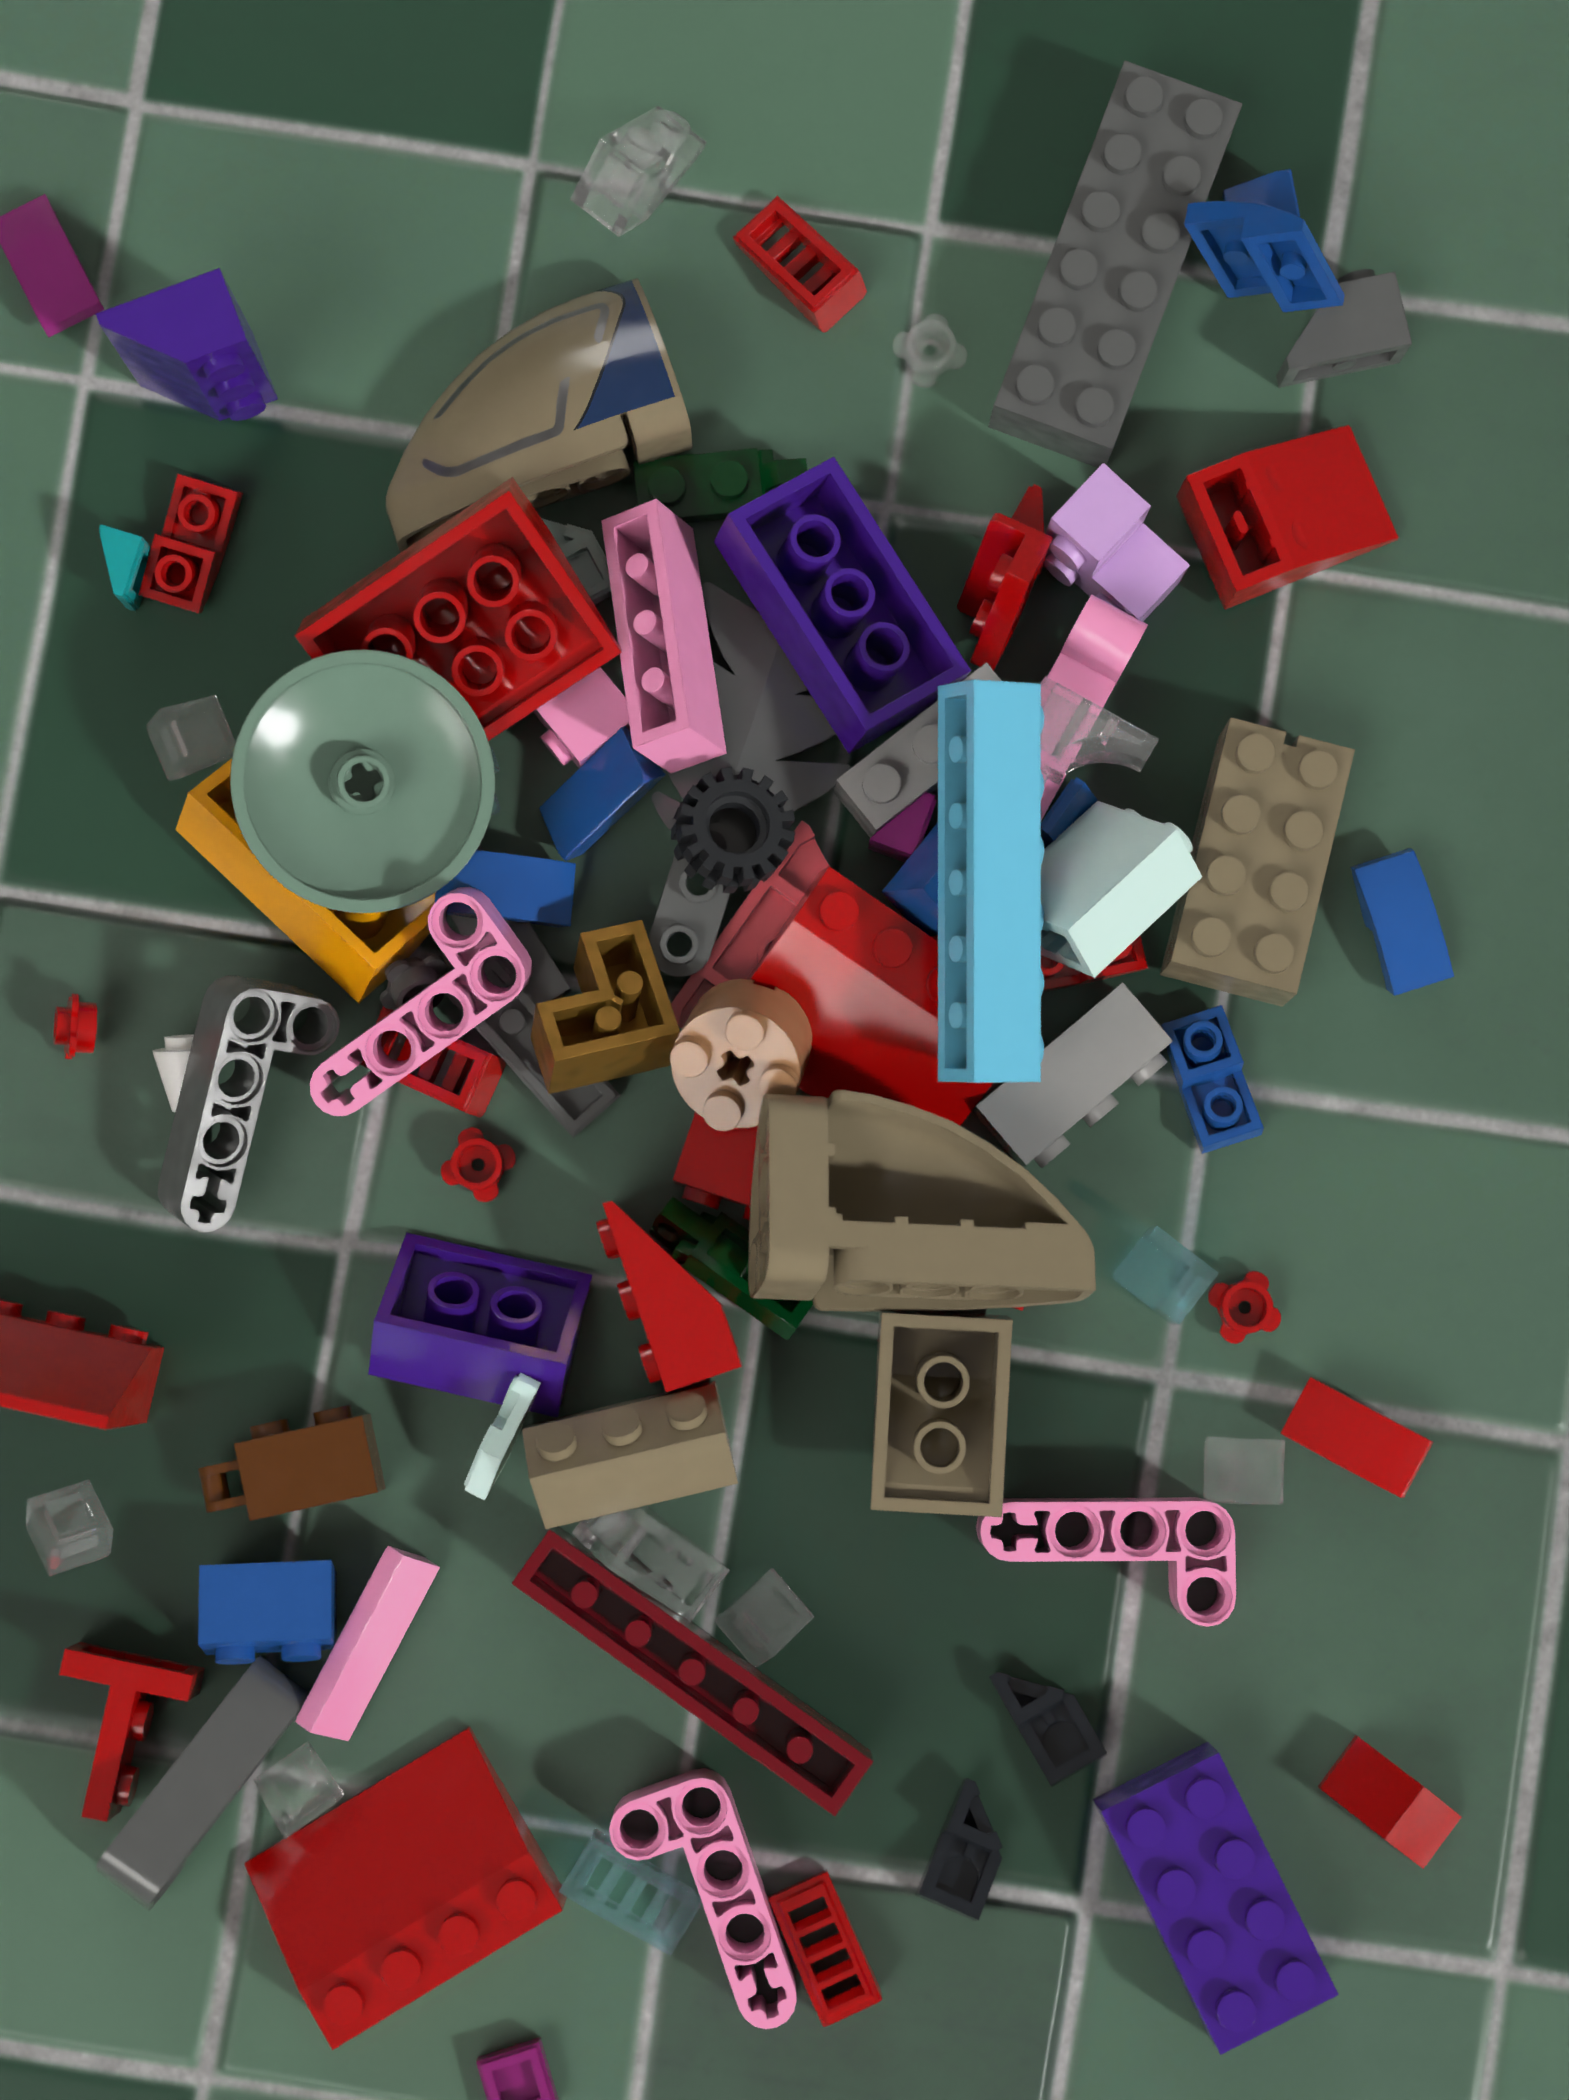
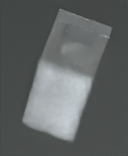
(636, 169)

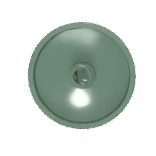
(362, 781)

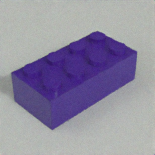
(840, 604)
(1215, 1897)

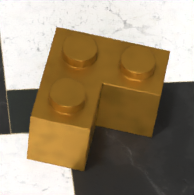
(616, 1023)

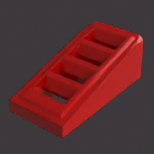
(826, 293)
(478, 1086)
(851, 2000)

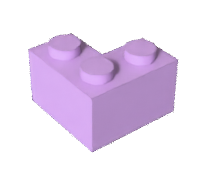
(1109, 549)

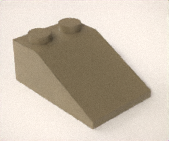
(941, 1412)

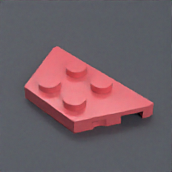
(755, 922)

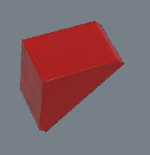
(1389, 1801)

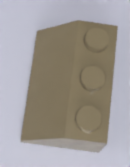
(629, 1454)

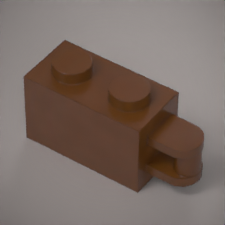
(299, 1467)

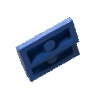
(1263, 252)

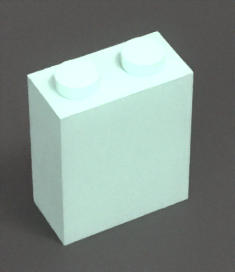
(1109, 883)

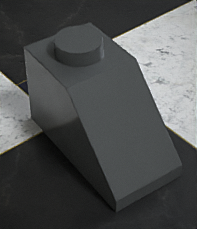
(1352, 337)

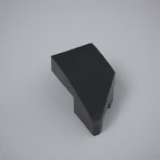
(1050, 1726)
(963, 1857)

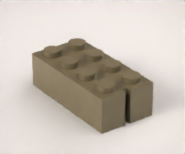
(1261, 862)

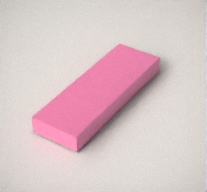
(367, 1644)

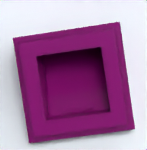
(905, 831)

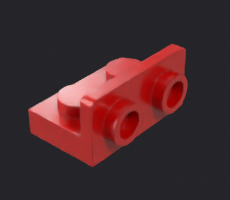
(1001, 584)

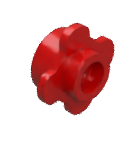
(75, 1026)
(472, 1147)
(1261, 1313)

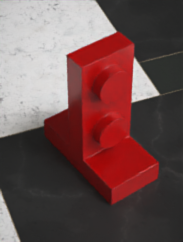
(125, 1715)

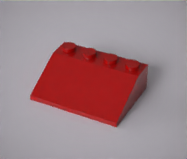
(481, 607)
(867, 996)
(74, 1372)
(403, 1887)

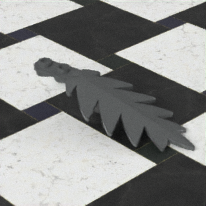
(761, 725)

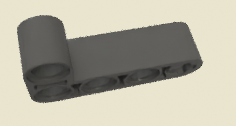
(208, 1195)
(202, 1783)

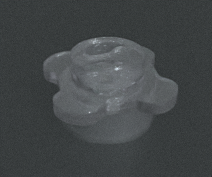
(929, 332)

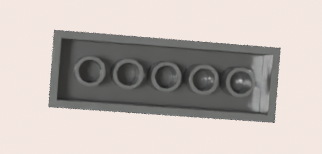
(1113, 265)

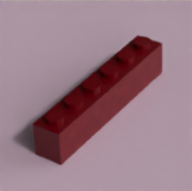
(695, 1671)

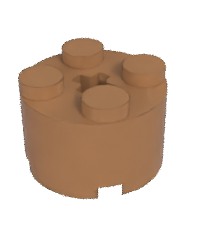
(713, 1048)

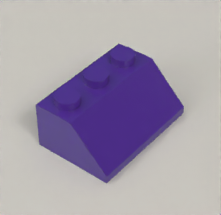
(193, 347)
(476, 1320)

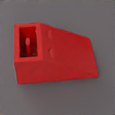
(1284, 513)
(680, 1316)

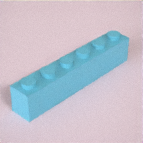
(989, 882)

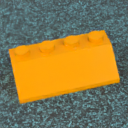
(344, 944)

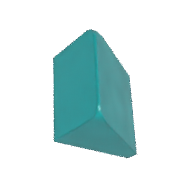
(126, 563)

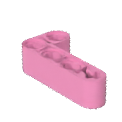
(1094, 659)
(416, 1016)
(1104, 1542)
(720, 1898)

